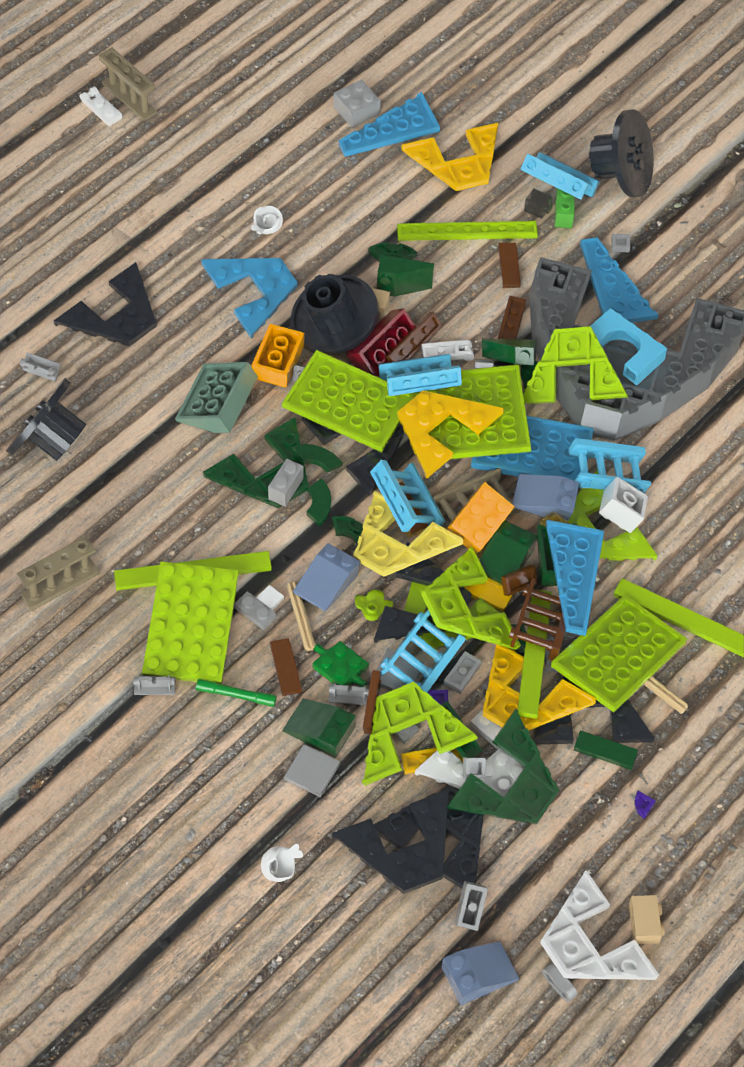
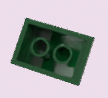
(404, 275)
(507, 551)
(546, 566)
(321, 726)

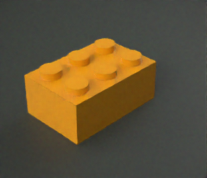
(278, 355)
(480, 517)

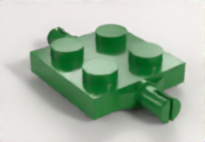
(340, 665)

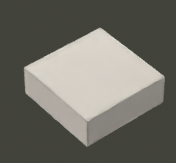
(270, 597)

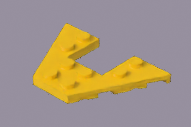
(461, 172)
(431, 409)
(503, 700)

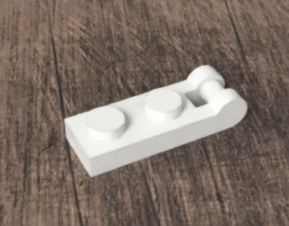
(101, 106)
(451, 348)

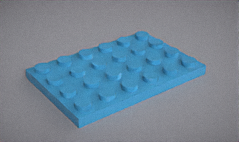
(548, 453)

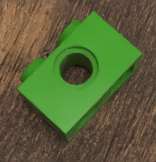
(564, 209)

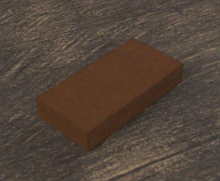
(516, 581)

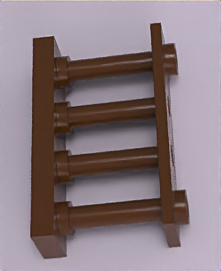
(556, 631)

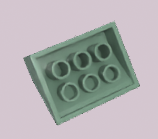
(217, 396)

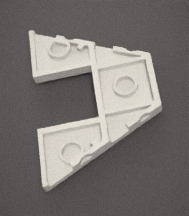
(500, 768)
(574, 952)

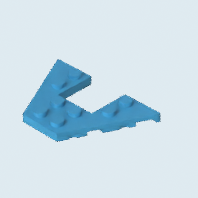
(269, 276)

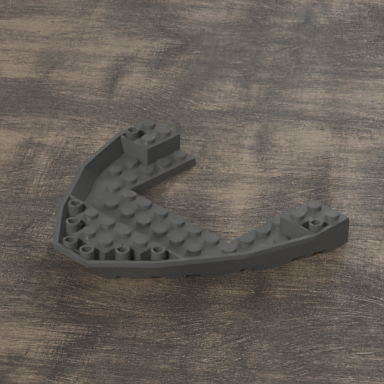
(706, 350)

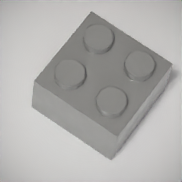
(356, 103)

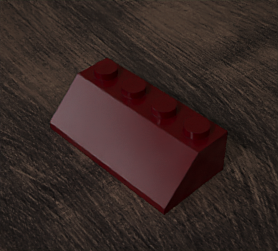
(381, 341)

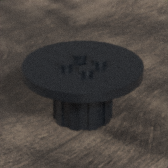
(625, 154)
(335, 313)
(51, 427)

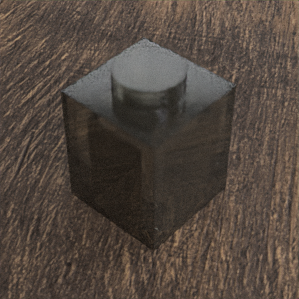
(538, 203)

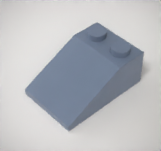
(545, 494)
(327, 577)
(478, 971)

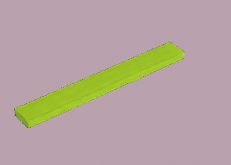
(466, 230)
(148, 575)
(682, 617)
(533, 666)

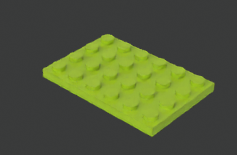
(346, 401)
(190, 622)
(619, 653)

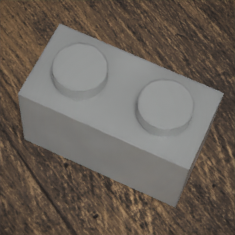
(285, 482)
(471, 905)

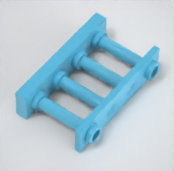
(560, 175)
(420, 374)
(608, 451)
(397, 501)
(441, 659)

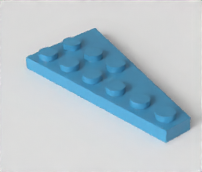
(395, 126)
(612, 285)
(575, 562)

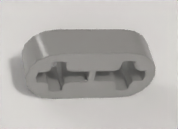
(559, 983)

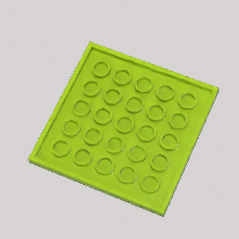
(493, 387)

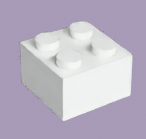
(623, 504)

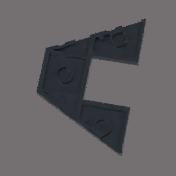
(124, 326)
(360, 468)
(398, 623)
(625, 727)
(464, 826)
(410, 866)

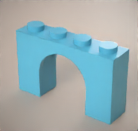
(650, 352)

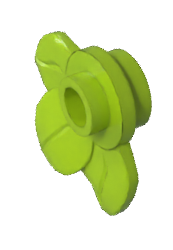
(372, 604)

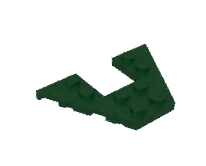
(234, 475)
(529, 793)

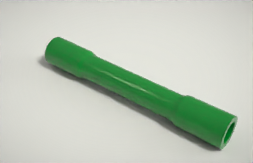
(215, 688)

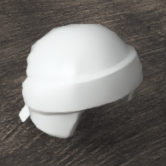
(267, 220)
(279, 862)

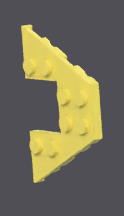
(388, 555)

